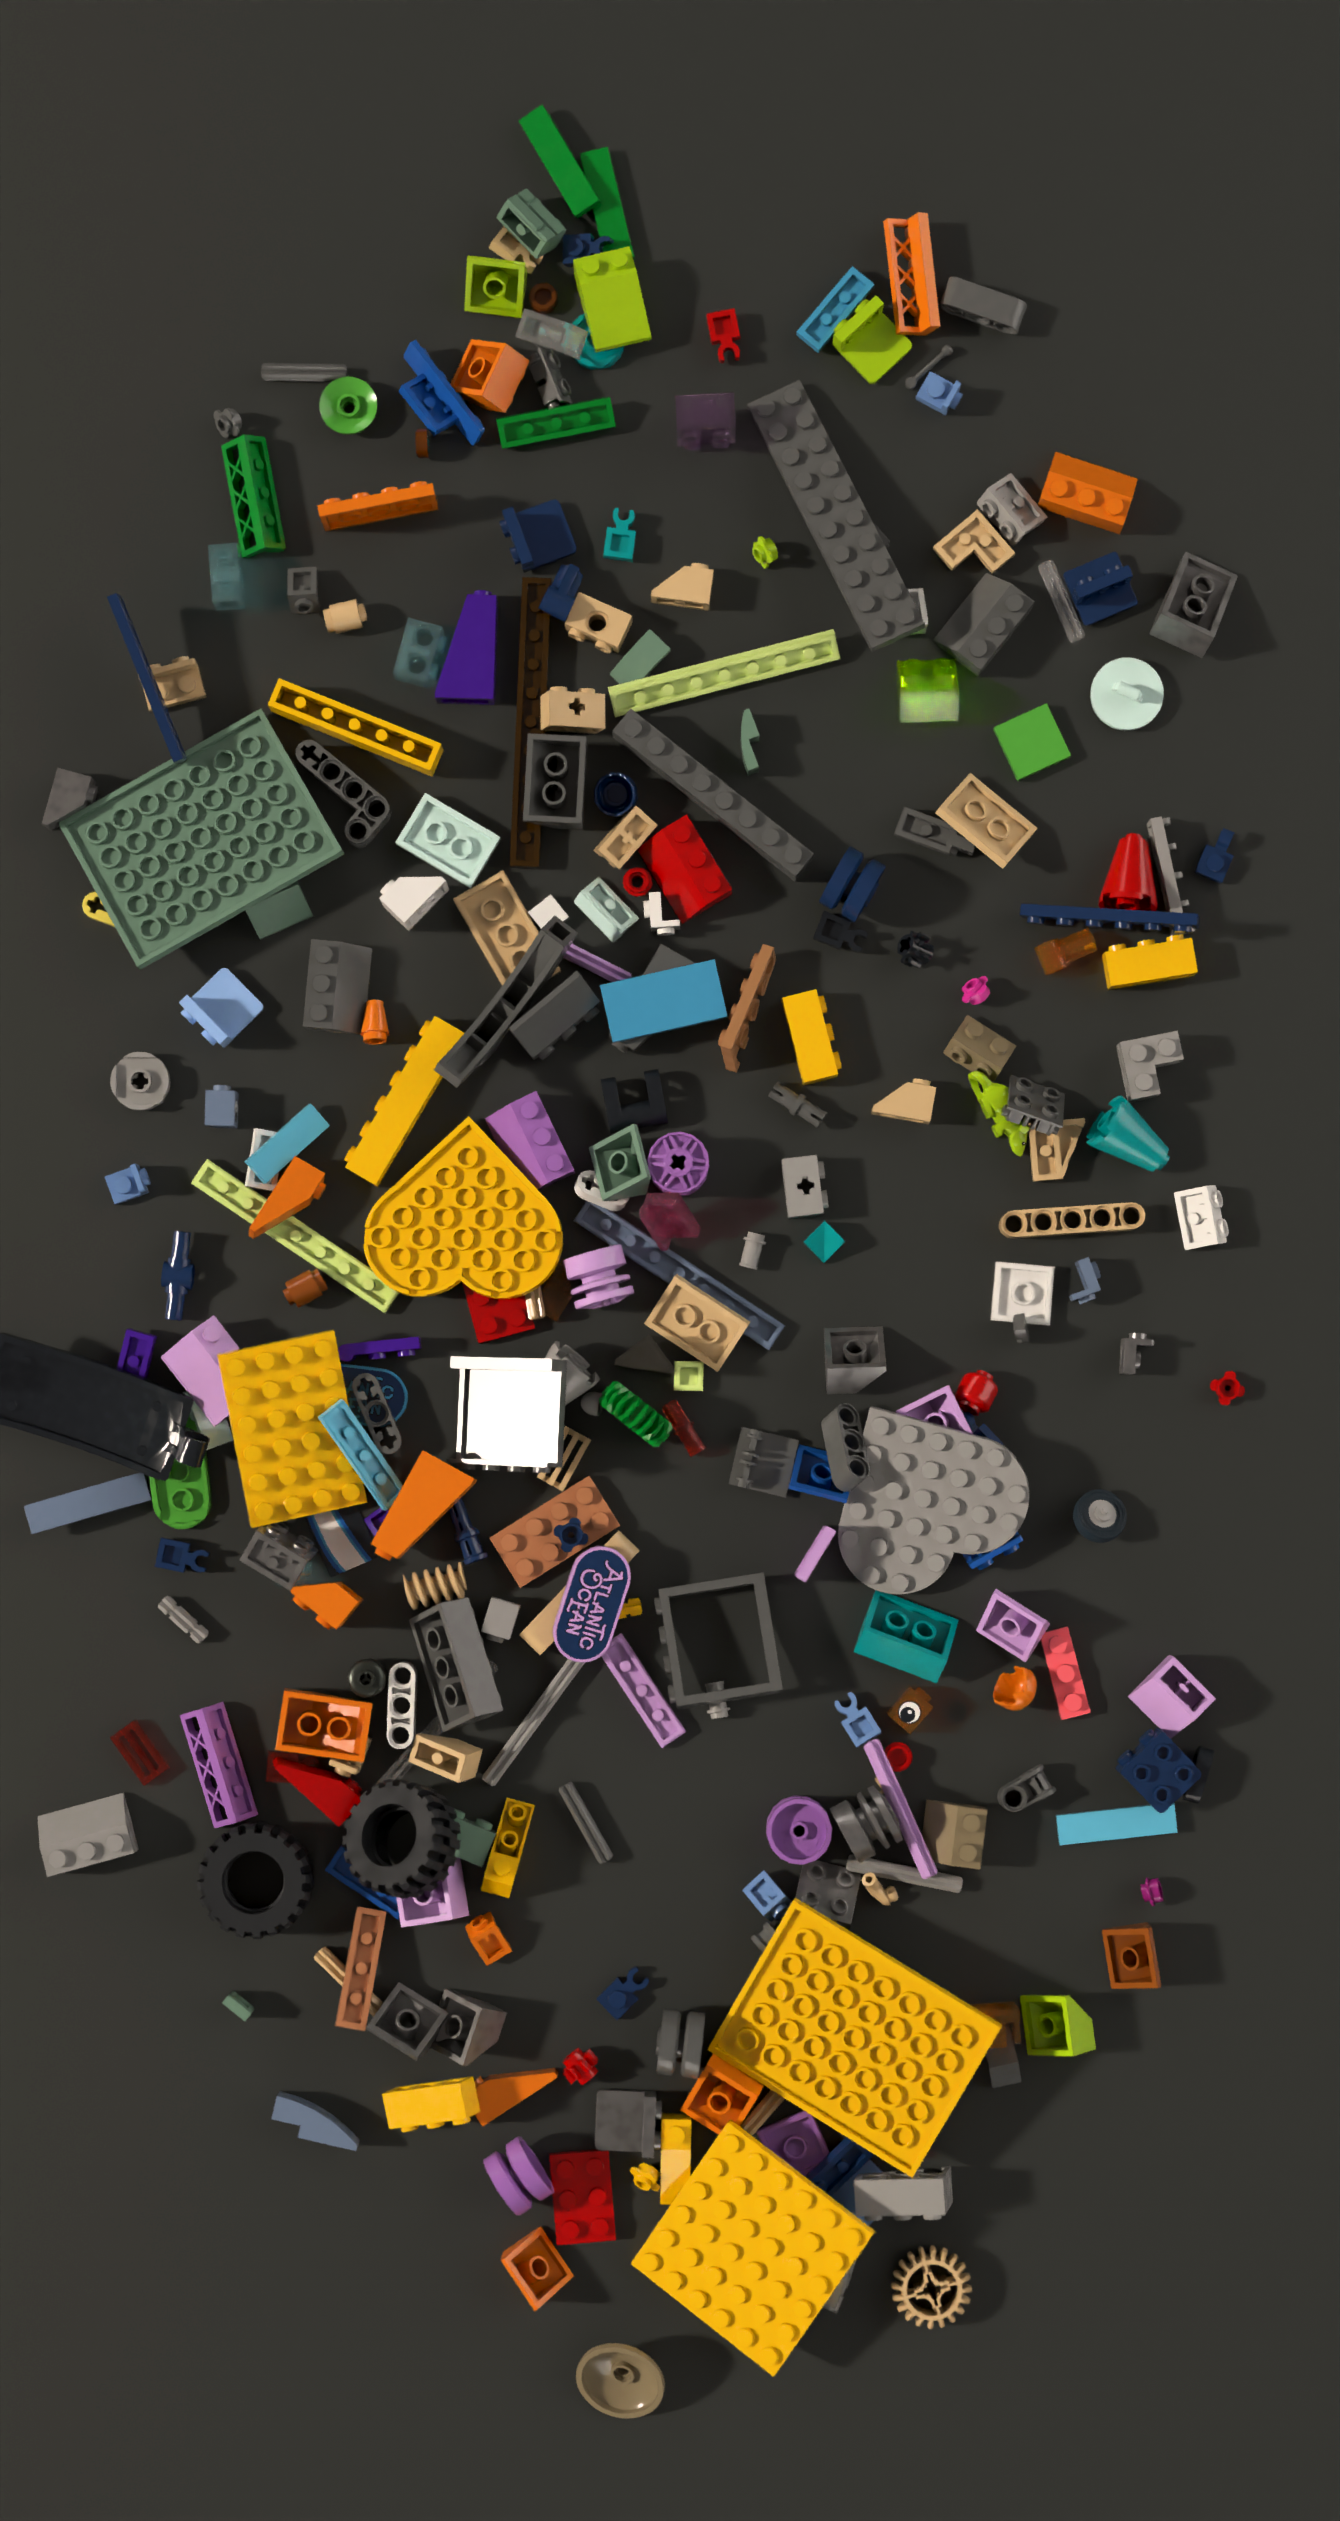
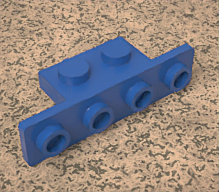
(436, 399)

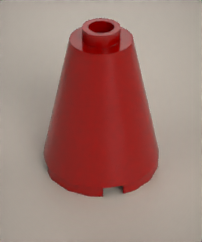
(1130, 877)

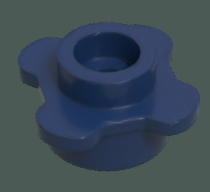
(567, 1542)

